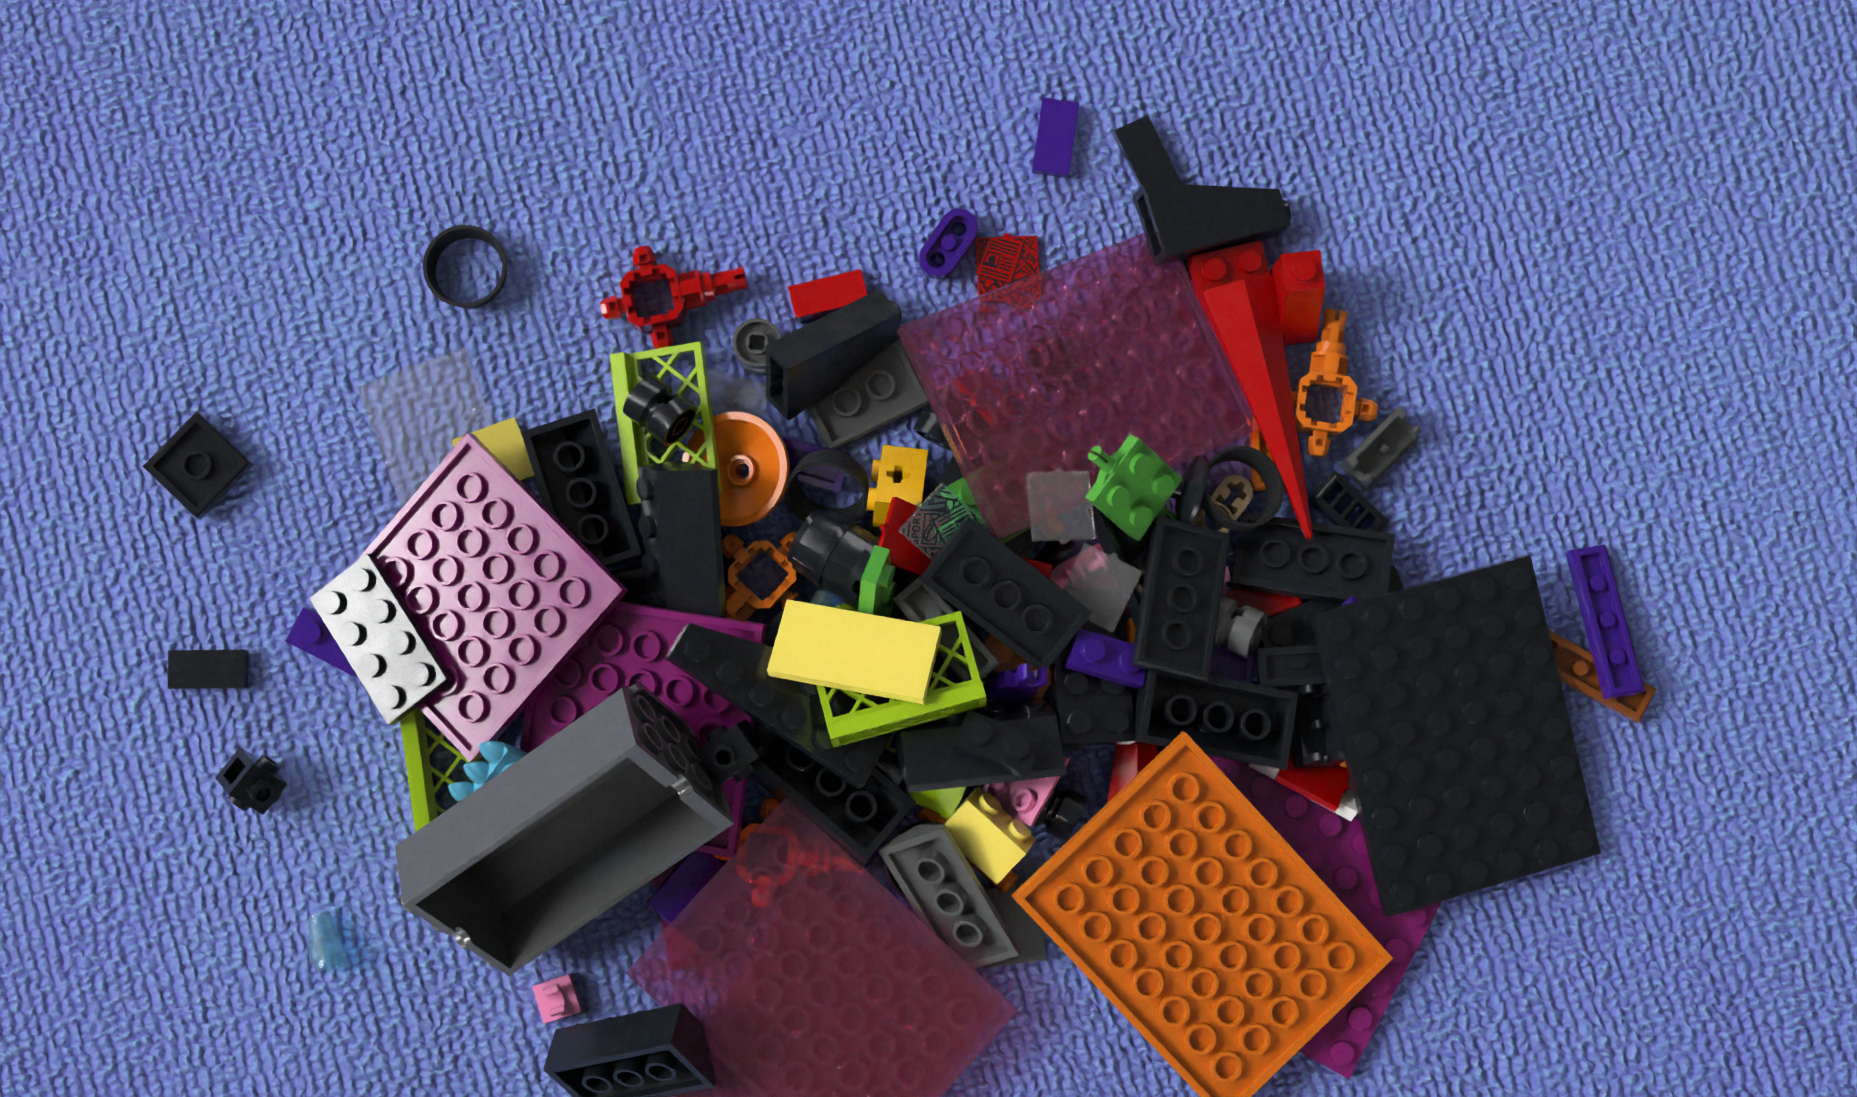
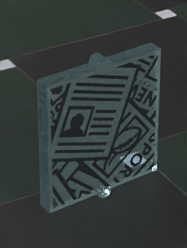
(937, 520)

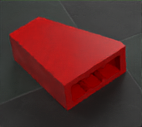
(1299, 295)

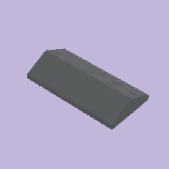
(948, 894)

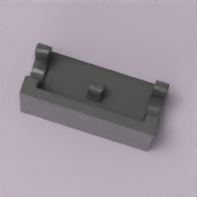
(1380, 449)

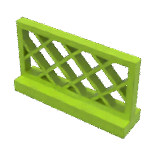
(635, 439)
(903, 714)
(420, 769)

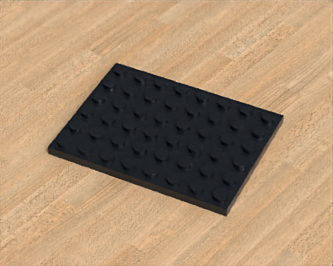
(1455, 734)

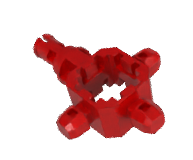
(688, 292)

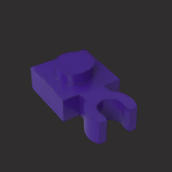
(1015, 685)

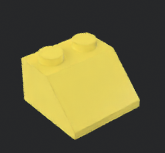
(989, 834)

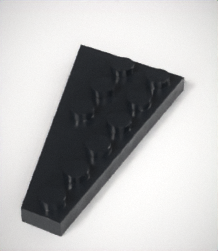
(787, 707)

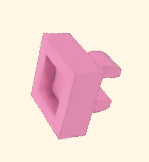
(557, 998)

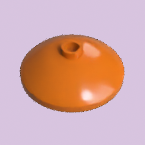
(751, 442)

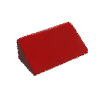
(826, 295)

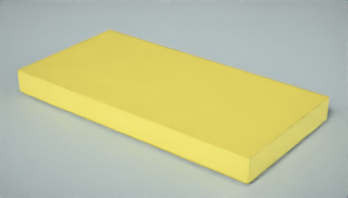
(855, 651)

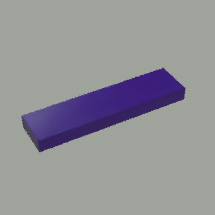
(1605, 622)

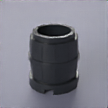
(833, 553)

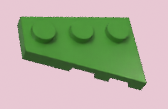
(876, 585)

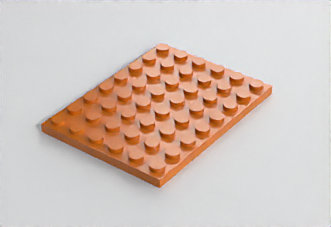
(1202, 924)

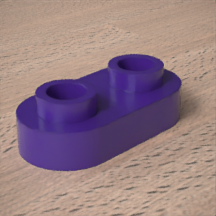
(948, 245)

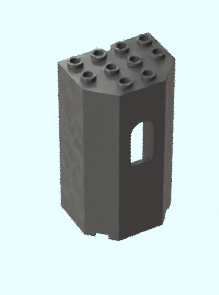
(564, 831)

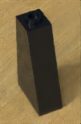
(1205, 218)
(828, 351)

